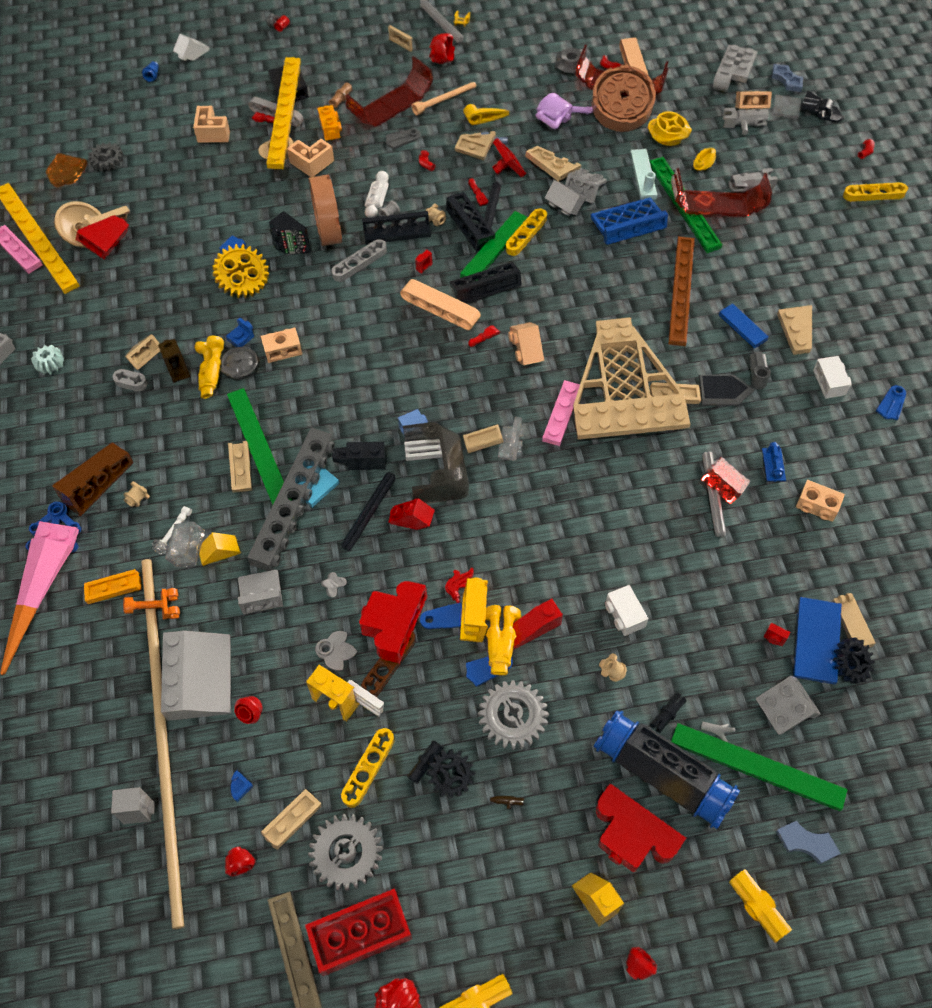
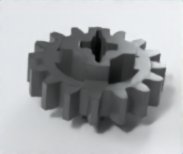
(105, 156)

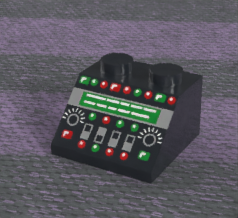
(289, 234)

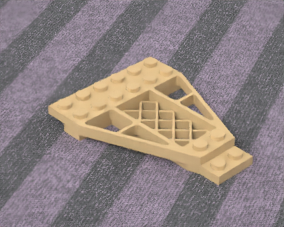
(629, 414)

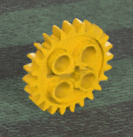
(240, 271)

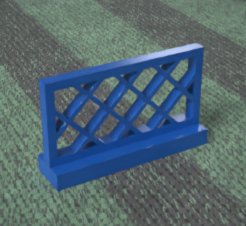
(630, 226)

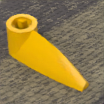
(483, 115)

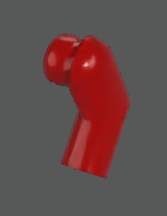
(869, 149)
(424, 160)

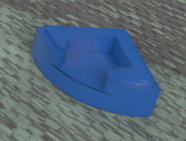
(239, 786)

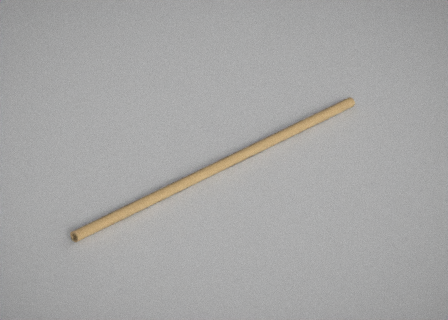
(163, 753)

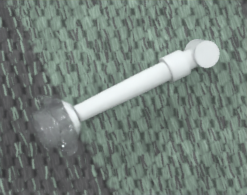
(160, 546)

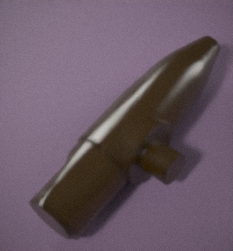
(507, 801)

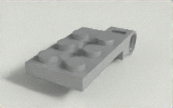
(734, 66)

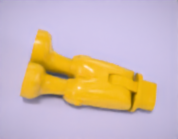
(210, 367)
(501, 642)

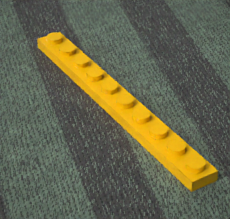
(284, 113)
(37, 239)

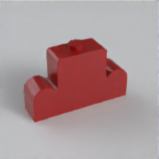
(393, 618)
(634, 831)

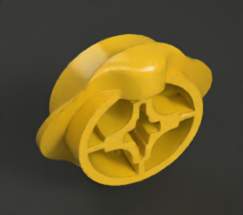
(669, 128)

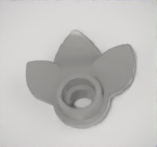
(338, 652)

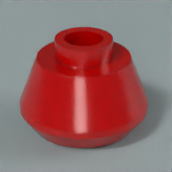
(248, 709)
(238, 861)
(640, 964)

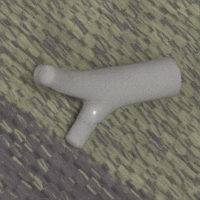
(717, 729)

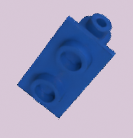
(773, 463)

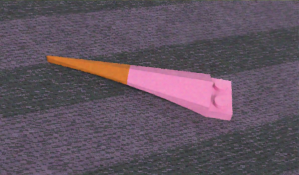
(44, 560)

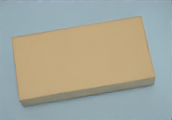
(483, 438)

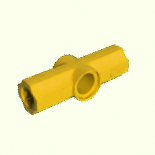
(760, 905)
(483, 995)

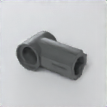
(759, 370)

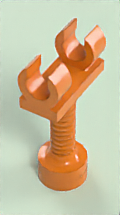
(171, 594)

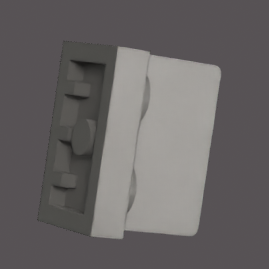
(585, 183)
(259, 592)
(787, 705)

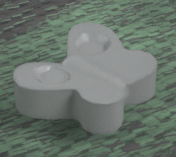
(332, 583)

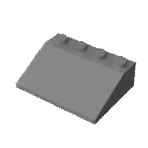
(195, 675)

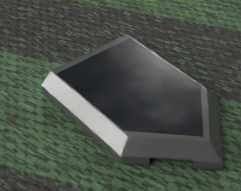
(723, 390)

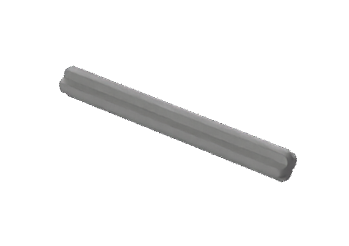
(441, 20)
(714, 498)

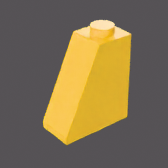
(598, 897)

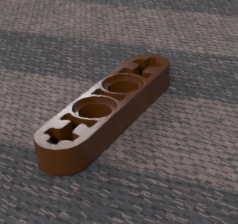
(392, 667)

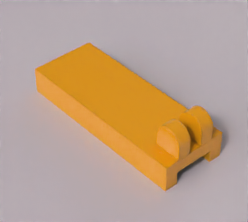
(112, 586)

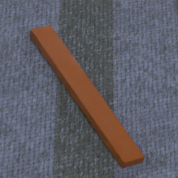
(681, 292)

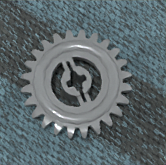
(523, 731)
(331, 870)

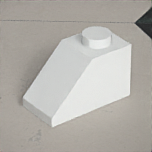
(189, 48)

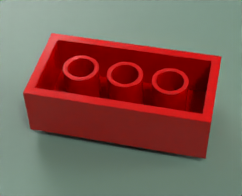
(358, 932)

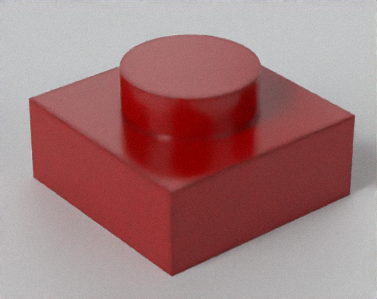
(423, 261)
(776, 635)

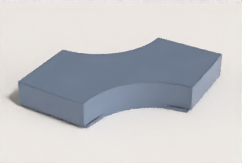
(790, 80)
(818, 846)

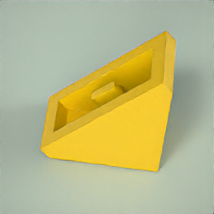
(218, 547)

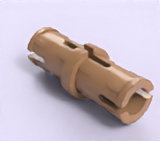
(340, 95)

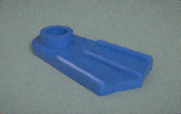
(892, 403)
(443, 617)
(480, 671)

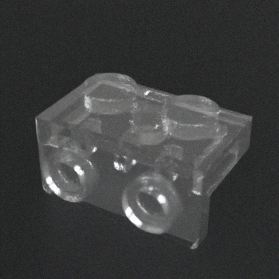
(511, 436)

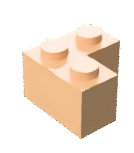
(210, 128)
(310, 159)
(528, 343)

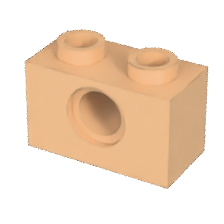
(753, 99)
(281, 345)

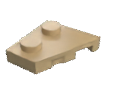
(475, 144)

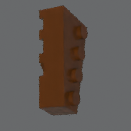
(92, 478)

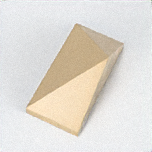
(400, 38)
(143, 352)

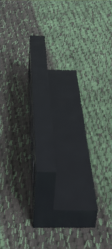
(464, 220)
(397, 231)
(487, 285)

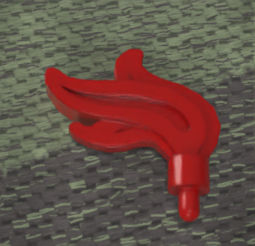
(608, 64)
(456, 582)

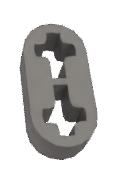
(129, 380)

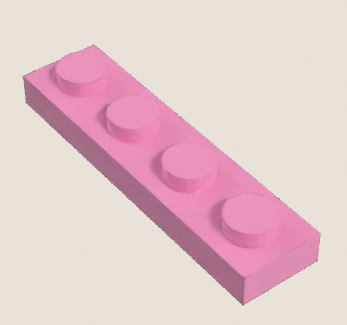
(18, 251)
(561, 414)

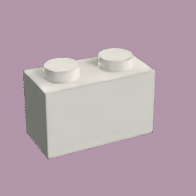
(832, 377)
(626, 610)

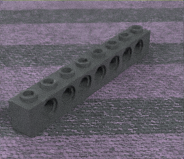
(306, 457)

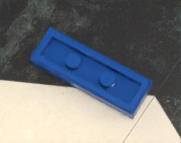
(743, 326)

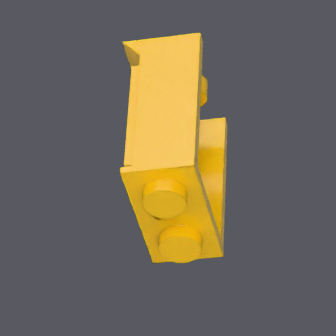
(474, 610)
(335, 688)

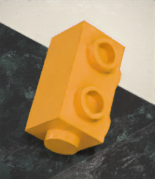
(328, 121)

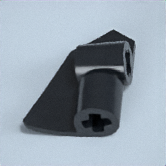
(822, 107)

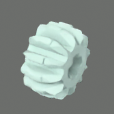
(47, 359)

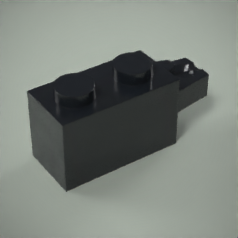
(361, 455)

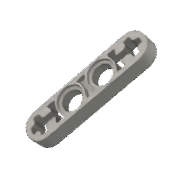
(261, 106)
(375, 250)

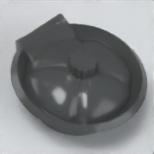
(567, 60)
(239, 362)

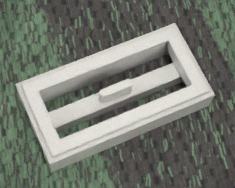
(423, 447)
(367, 699)

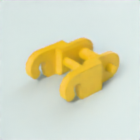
(466, 19)

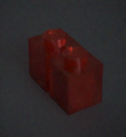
(726, 480)

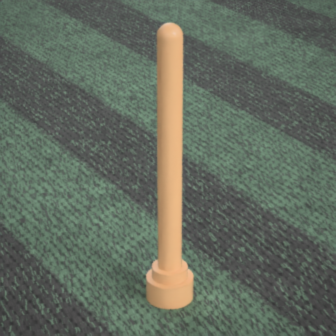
(419, 107)

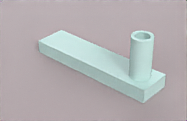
(643, 174)

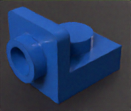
(241, 334)

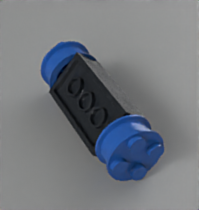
(667, 768)

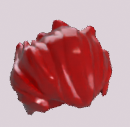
(442, 48)
(398, 994)

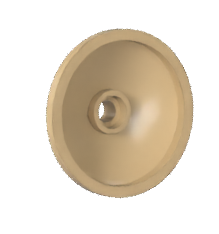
(70, 217)

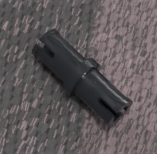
(668, 712)
(422, 765)

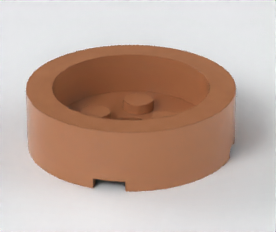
(618, 112)
(325, 210)

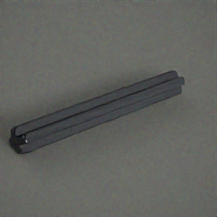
(491, 206)
(368, 511)

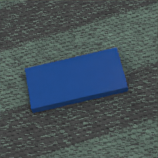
(816, 640)

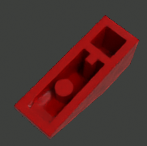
(537, 622)

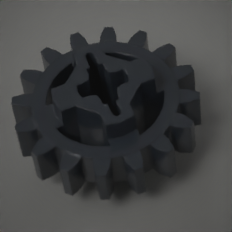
(854, 662)
(454, 765)

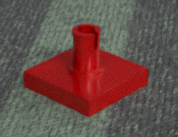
(508, 159)

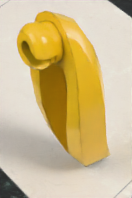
(705, 159)

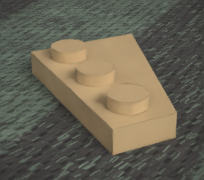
(552, 165)
(797, 328)

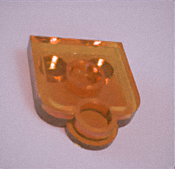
(65, 169)

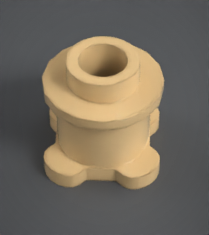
(436, 216)
(135, 495)
(613, 668)

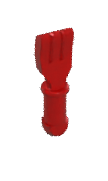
(259, 117)
(480, 197)
(488, 333)

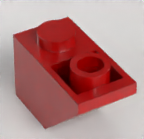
(411, 514)

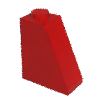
(103, 235)

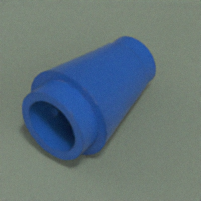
(150, 71)

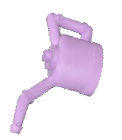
(555, 110)

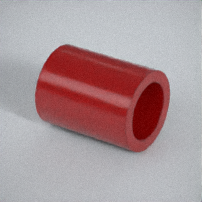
(281, 23)

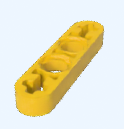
(856, 192)
(524, 230)
(365, 766)

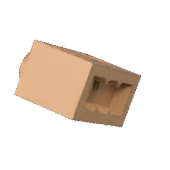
(821, 497)

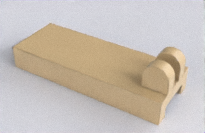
(121, 212)
(691, 392)
(240, 467)
(853, 620)
(291, 819)

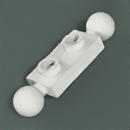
(376, 194)

